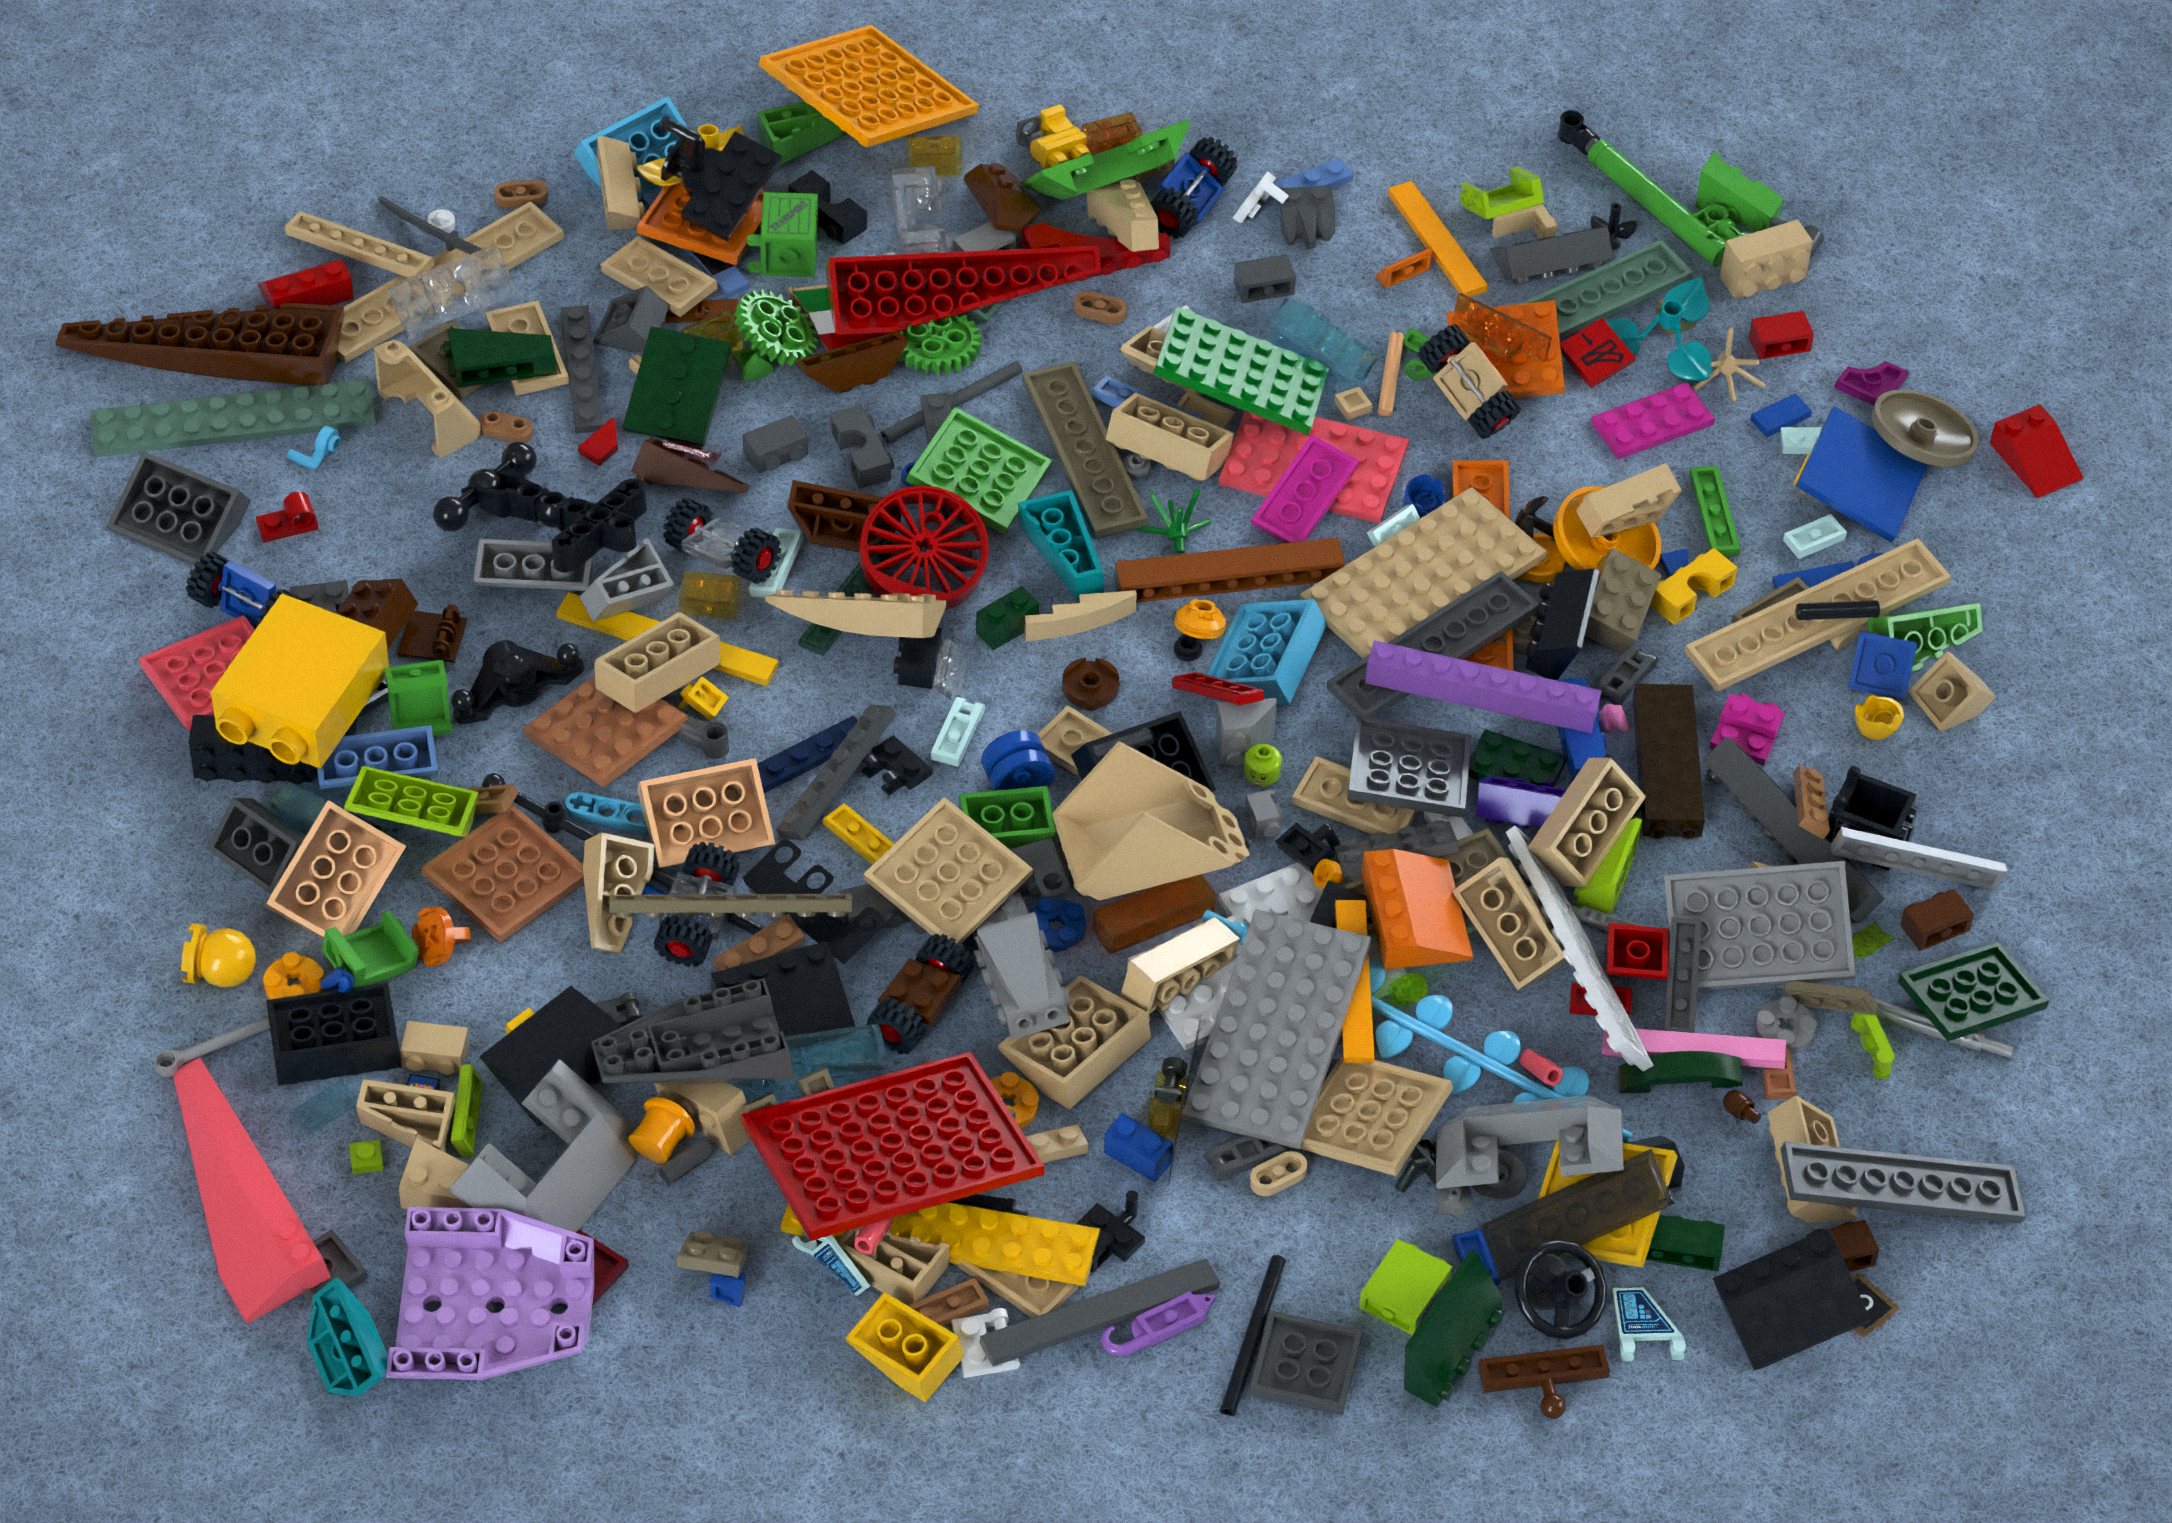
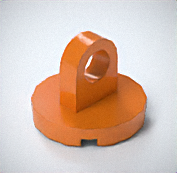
(437, 936)

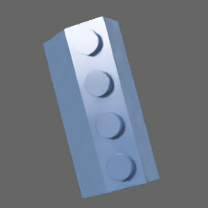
(396, 751)

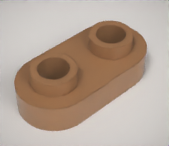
(518, 193)
(1100, 307)
(504, 427)

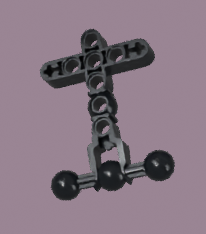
(583, 524)

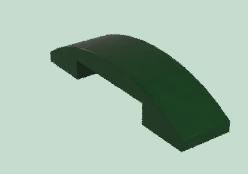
(1682, 1067)

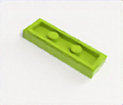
(467, 1111)

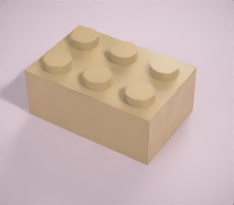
(1766, 259)

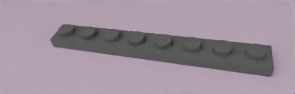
(935, 411)

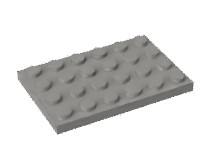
(1767, 924)

